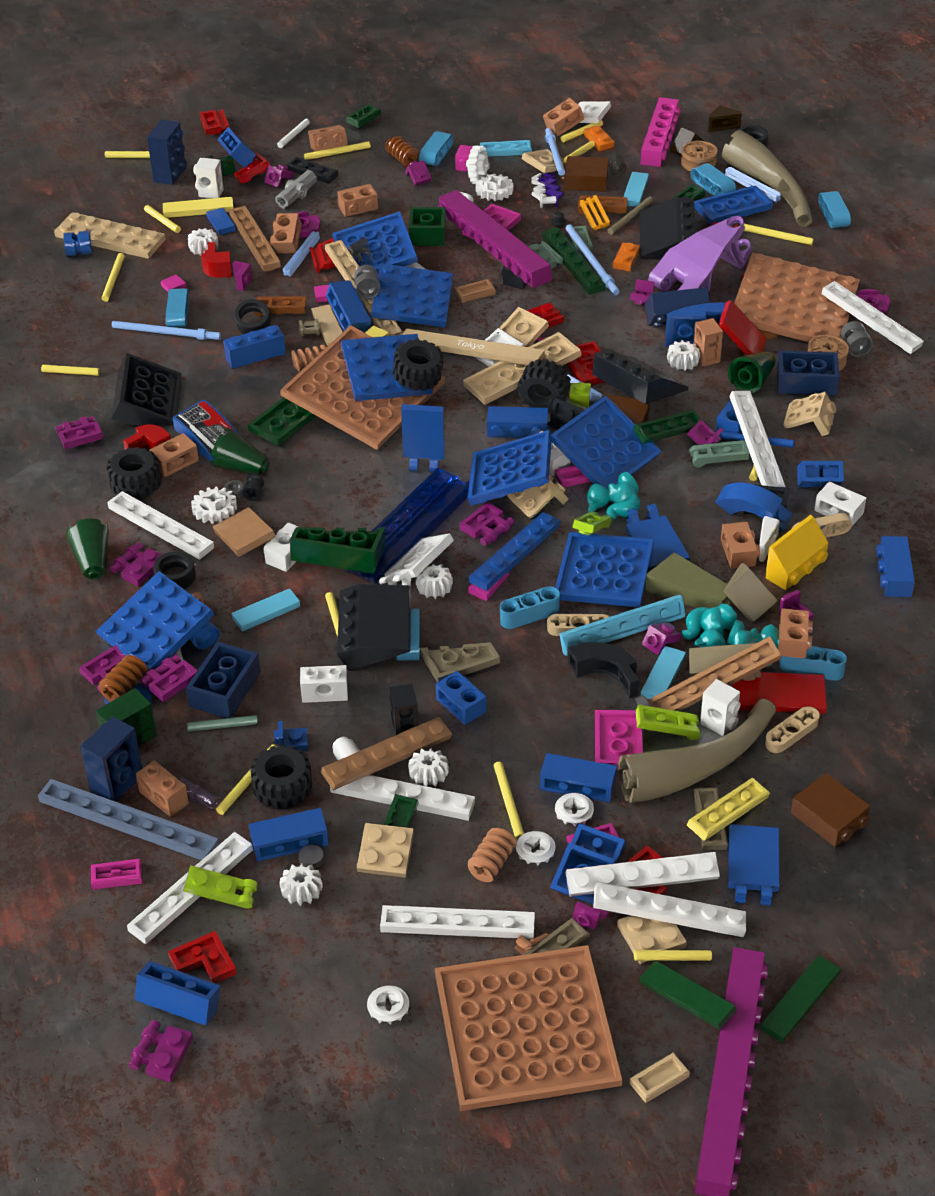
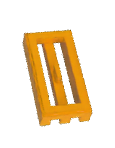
(583, 204)

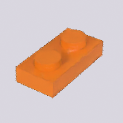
(600, 137)
(626, 256)

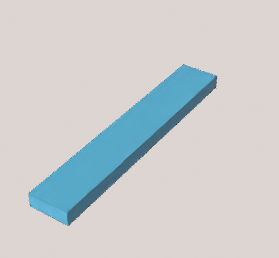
(625, 623)

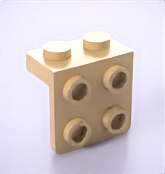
(812, 408)
(535, 498)

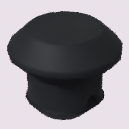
(558, 219)

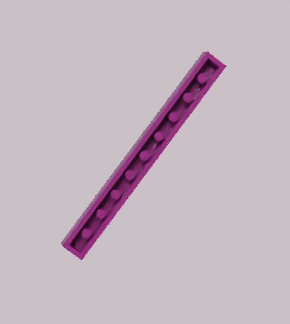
(496, 239)
(730, 1076)

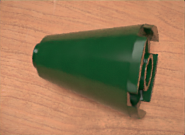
(751, 371)
(238, 455)
(89, 546)

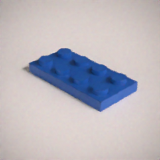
(733, 203)

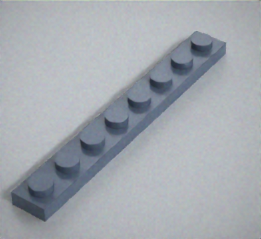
(128, 819)

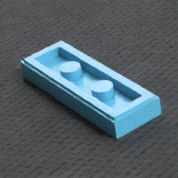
(507, 148)
(636, 188)
(265, 609)
(663, 672)

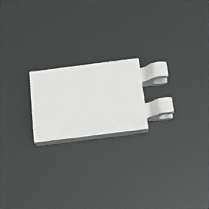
(416, 559)

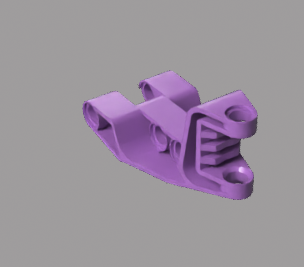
(697, 256)

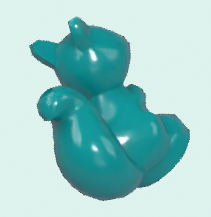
(623, 496)
(713, 623)
(741, 636)

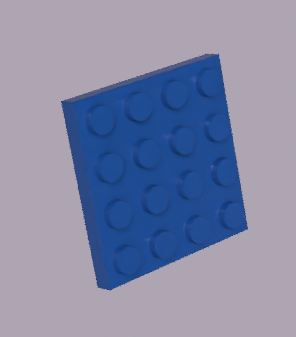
(386, 238)
(412, 295)
(371, 367)
(604, 443)
(510, 468)
(604, 569)
(155, 621)

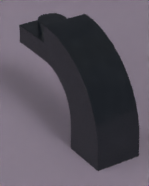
(607, 659)

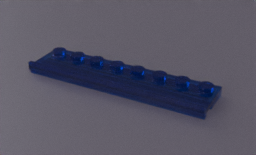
(417, 518)

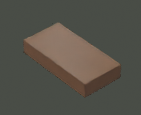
(475, 290)

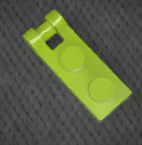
(592, 523)
(668, 721)
(220, 887)

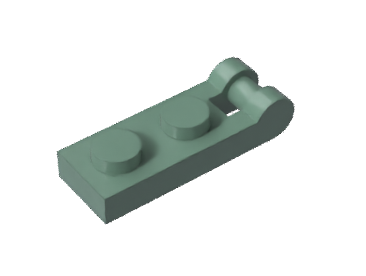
(719, 452)

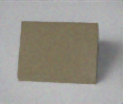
(749, 593)

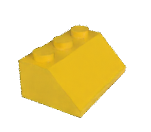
(796, 553)

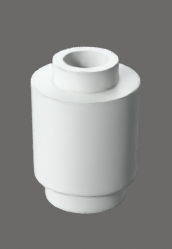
(344, 747)

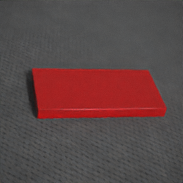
(785, 690)

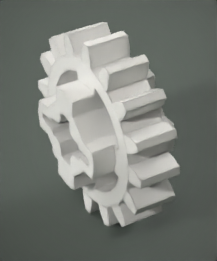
(477, 163)
(494, 187)
(214, 505)

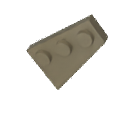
(464, 660)

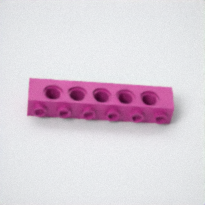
(660, 132)

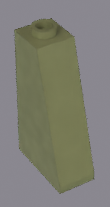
(684, 578)

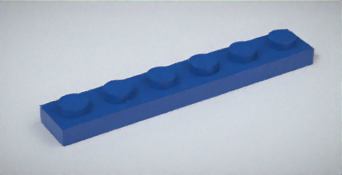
(514, 551)

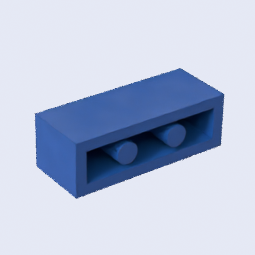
(236, 147)
(348, 306)
(254, 346)
(516, 421)
(895, 566)
(580, 776)
(288, 834)
(177, 992)

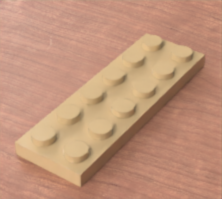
(113, 235)
(504, 376)

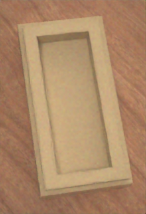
(659, 1077)

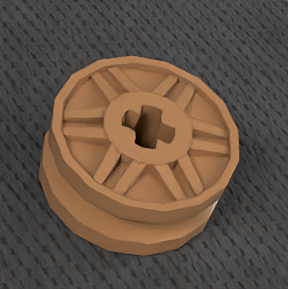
(698, 153)
(830, 343)

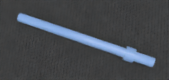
(551, 138)
(606, 278)
(200, 334)

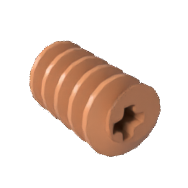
(302, 359)
(491, 854)

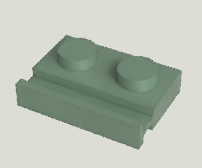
(547, 253)

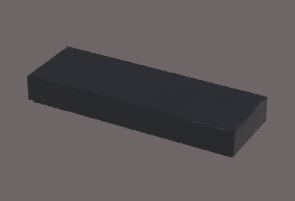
(322, 172)

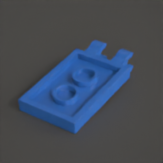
(423, 434)
(656, 528)
(753, 861)

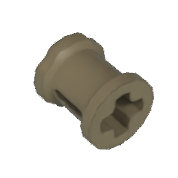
(309, 327)

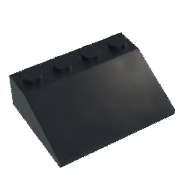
(666, 226)
(634, 377)
(145, 393)
(373, 623)

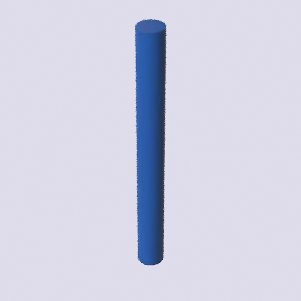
(772, 440)

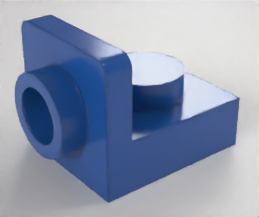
(291, 737)

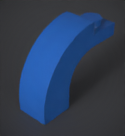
(753, 499)

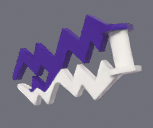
(553, 190)

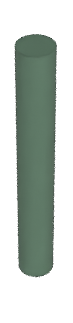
(222, 723)

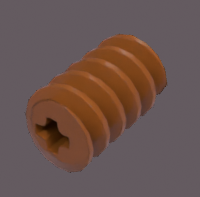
(402, 150)
(122, 677)

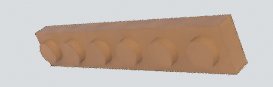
(254, 238)
(727, 671)
(385, 753)

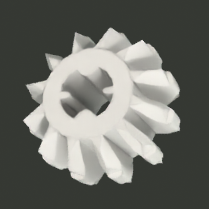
(199, 240)
(683, 355)
(434, 581)
(428, 767)
(301, 884)

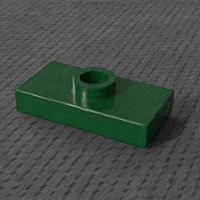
(363, 116)
(401, 811)

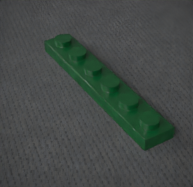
(573, 261)

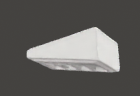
(769, 534)

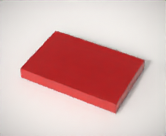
(741, 330)
(583, 365)

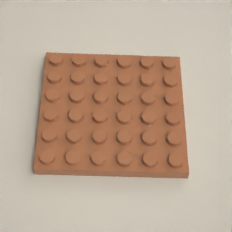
(788, 298)
(327, 393)
(526, 1028)

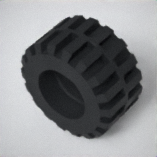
(418, 364)
(542, 373)
(134, 472)
(286, 790)

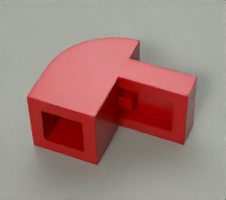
(216, 263)
(147, 437)

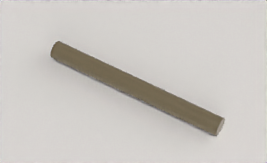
(630, 215)

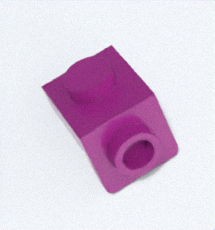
(418, 172)
(276, 173)
(242, 274)
(642, 291)
(704, 434)
(792, 601)
(659, 635)
(588, 915)

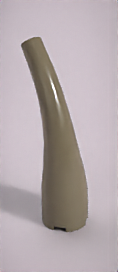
(760, 163)
(671, 770)

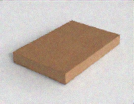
(244, 531)

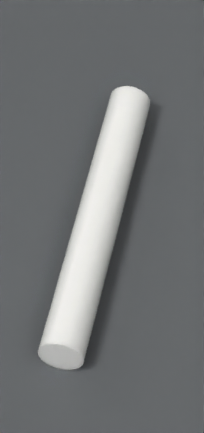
(293, 133)

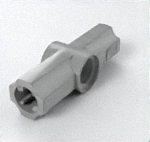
(296, 189)

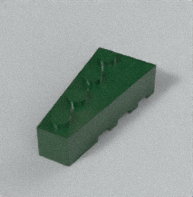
(338, 548)

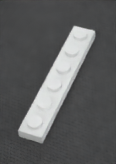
(872, 317)
(756, 439)
(161, 525)
(429, 799)
(644, 873)
(175, 901)
(670, 909)
(457, 922)

